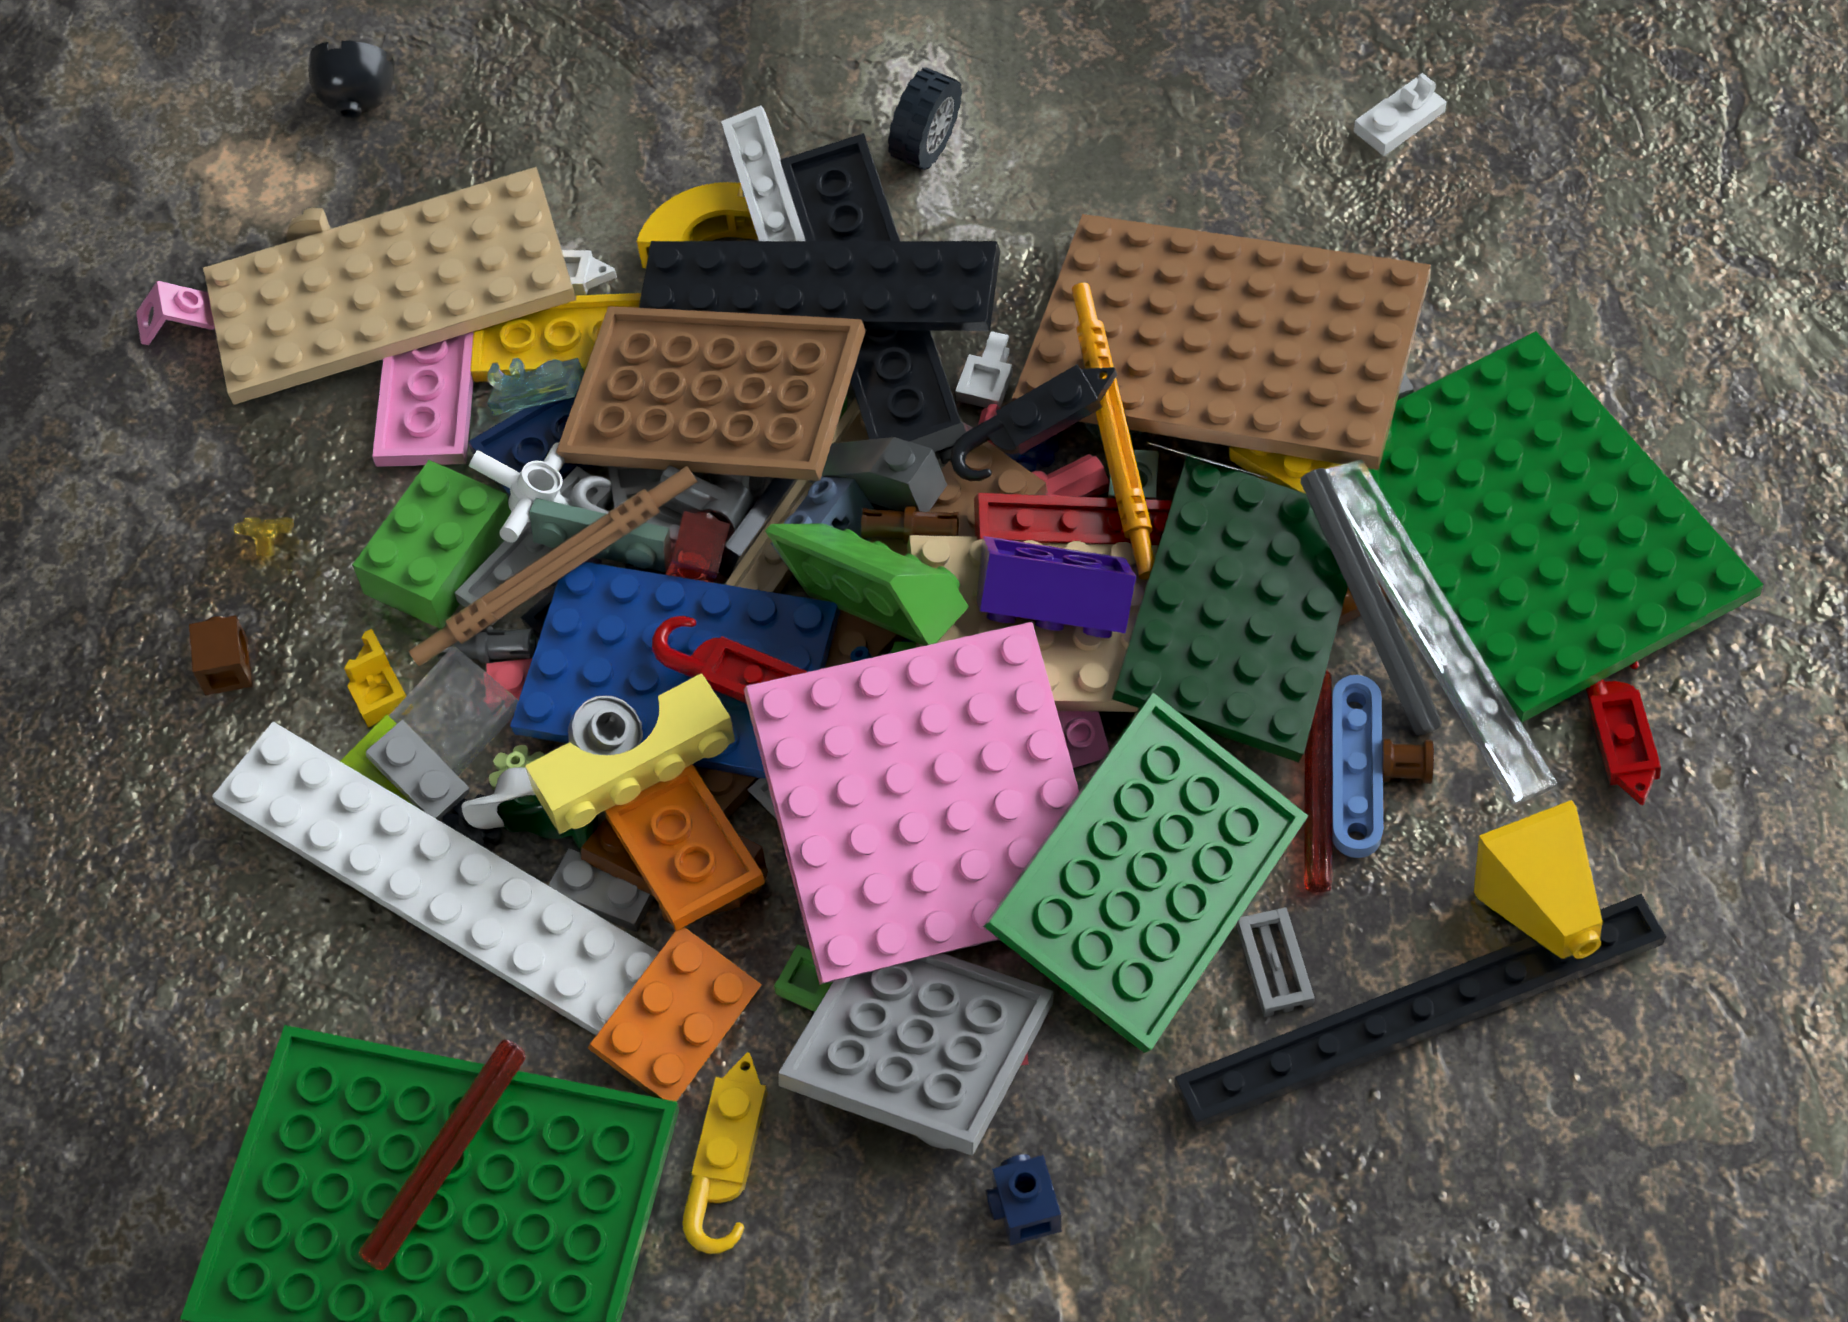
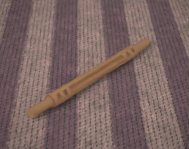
(553, 566)

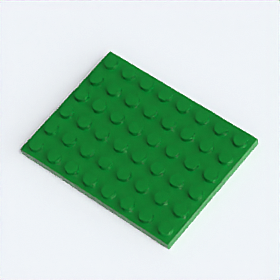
(1550, 526)
(523, 1229)

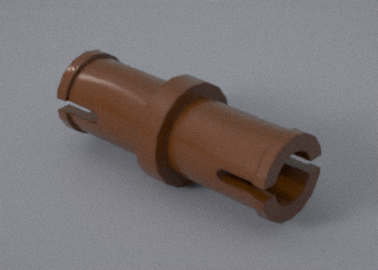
(901, 524)

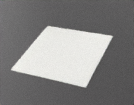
(1208, 460)

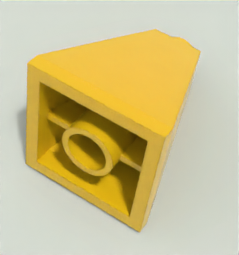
(1542, 880)

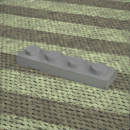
(515, 556)

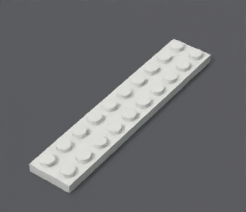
(435, 878)

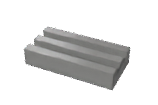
(1284, 1000)

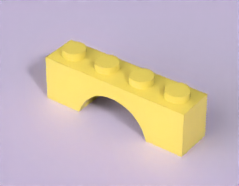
(581, 784)

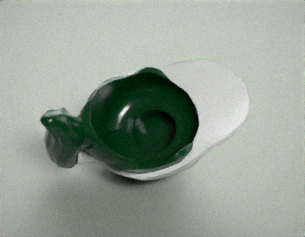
(518, 810)

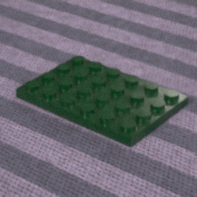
(1237, 611)

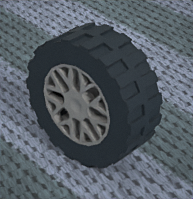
(924, 118)

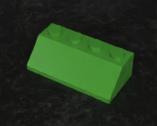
(871, 580)

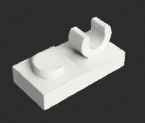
(1400, 115)

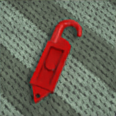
(722, 661)
(1624, 737)

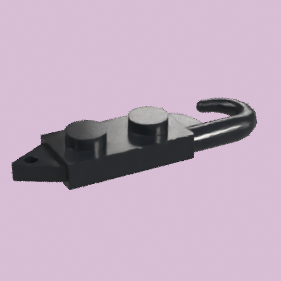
(1035, 416)

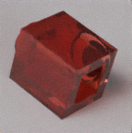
(697, 547)

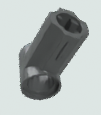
(727, 502)

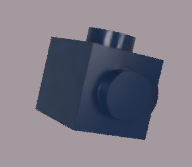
(1024, 1199)

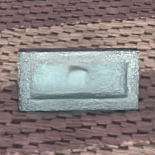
(523, 389)

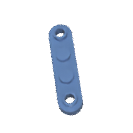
(1357, 766)

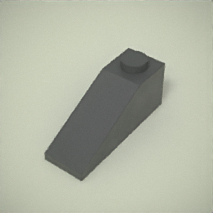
(889, 471)

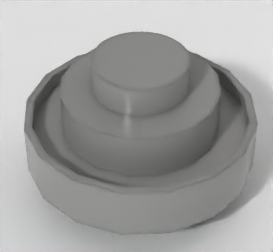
(605, 726)

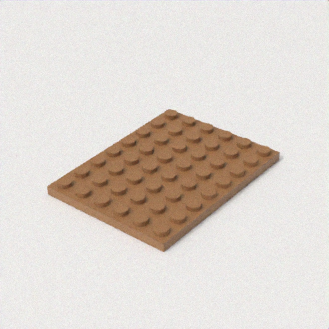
(1239, 337)

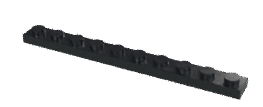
(1406, 1017)

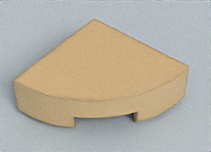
(309, 223)

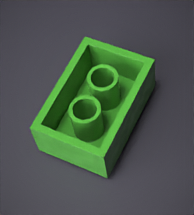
(432, 543)

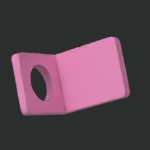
(173, 304)
(1083, 736)

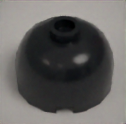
(350, 77)

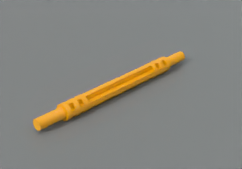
(1115, 434)

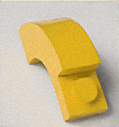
(699, 215)

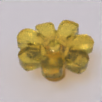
(264, 532)

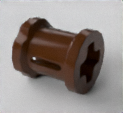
(1408, 761)

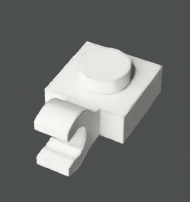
(986, 377)

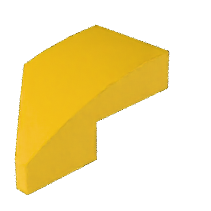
(373, 681)

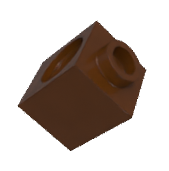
(220, 655)

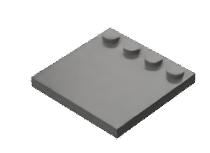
(919, 1046)

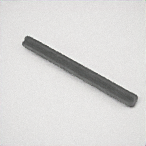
(1371, 602)

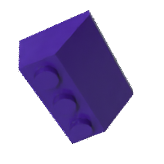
(1054, 587)

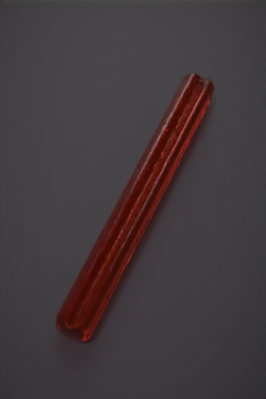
(1318, 795)
(442, 1155)

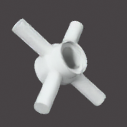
(535, 480)

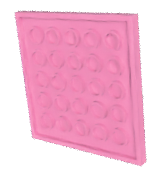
(912, 792)

